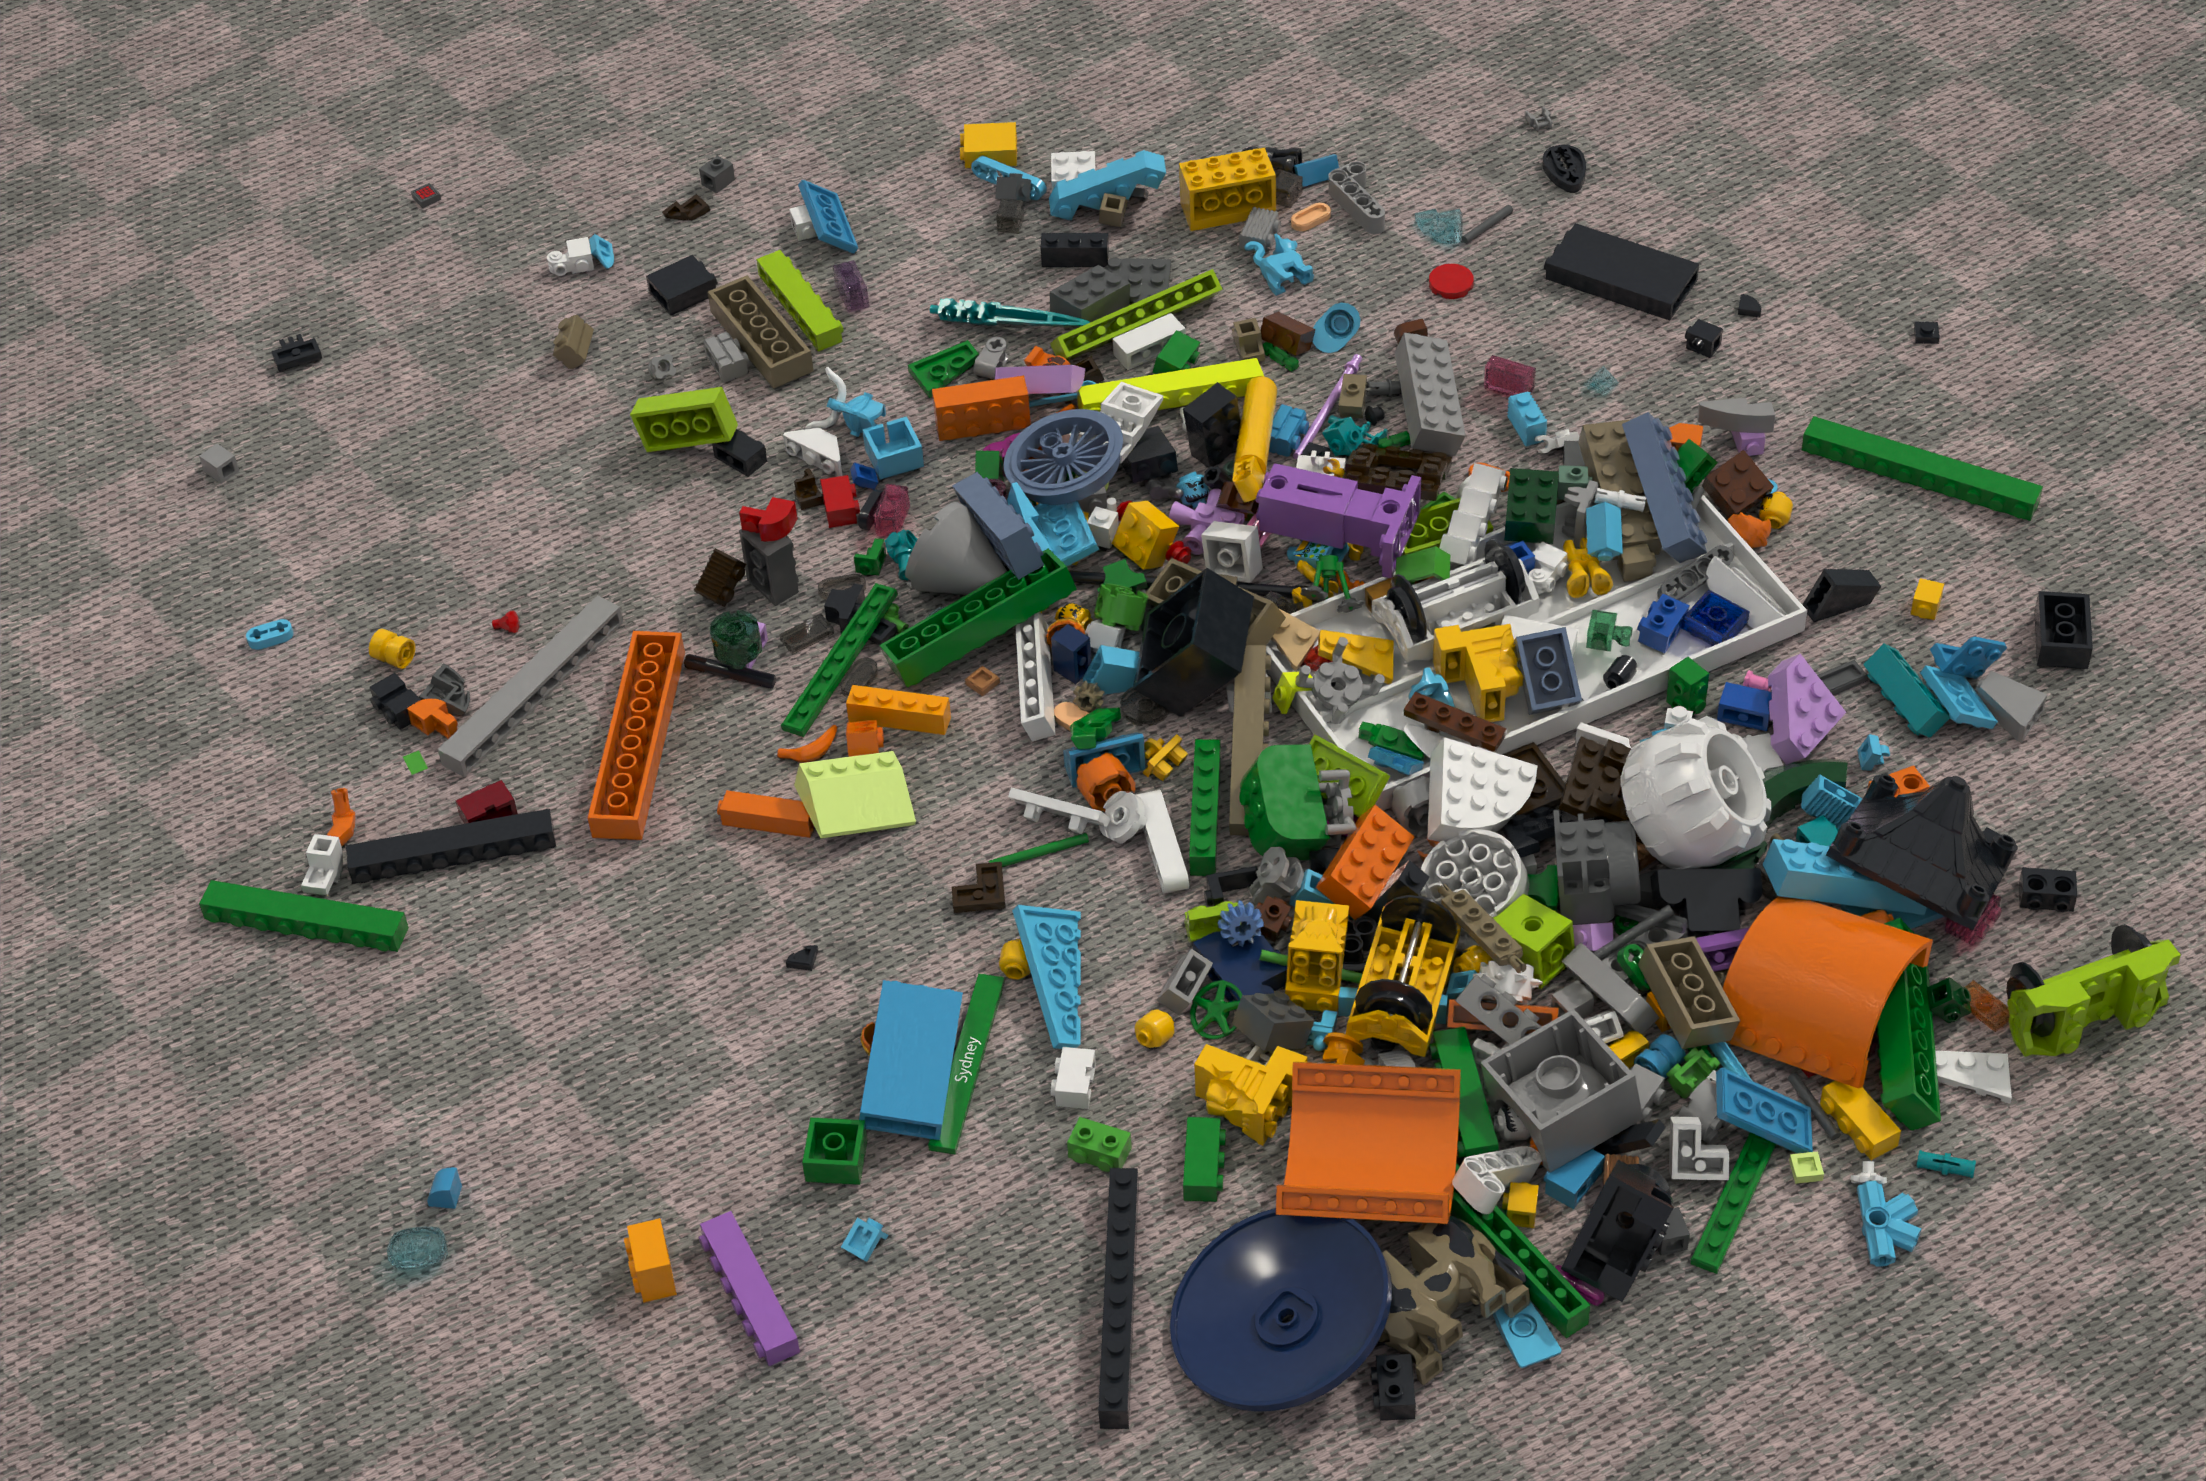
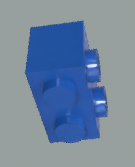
(1662, 623)
(1746, 703)

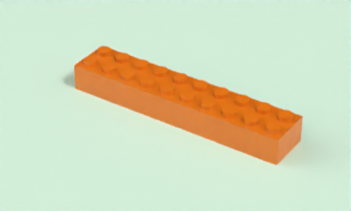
(636, 736)

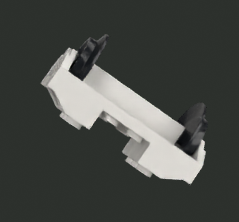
(1470, 598)

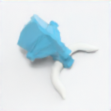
(857, 413)

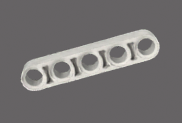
(1163, 844)

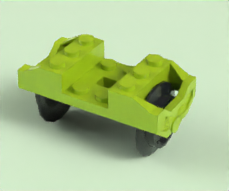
(2059, 1007)

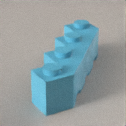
(1117, 179)

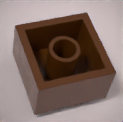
(1737, 485)

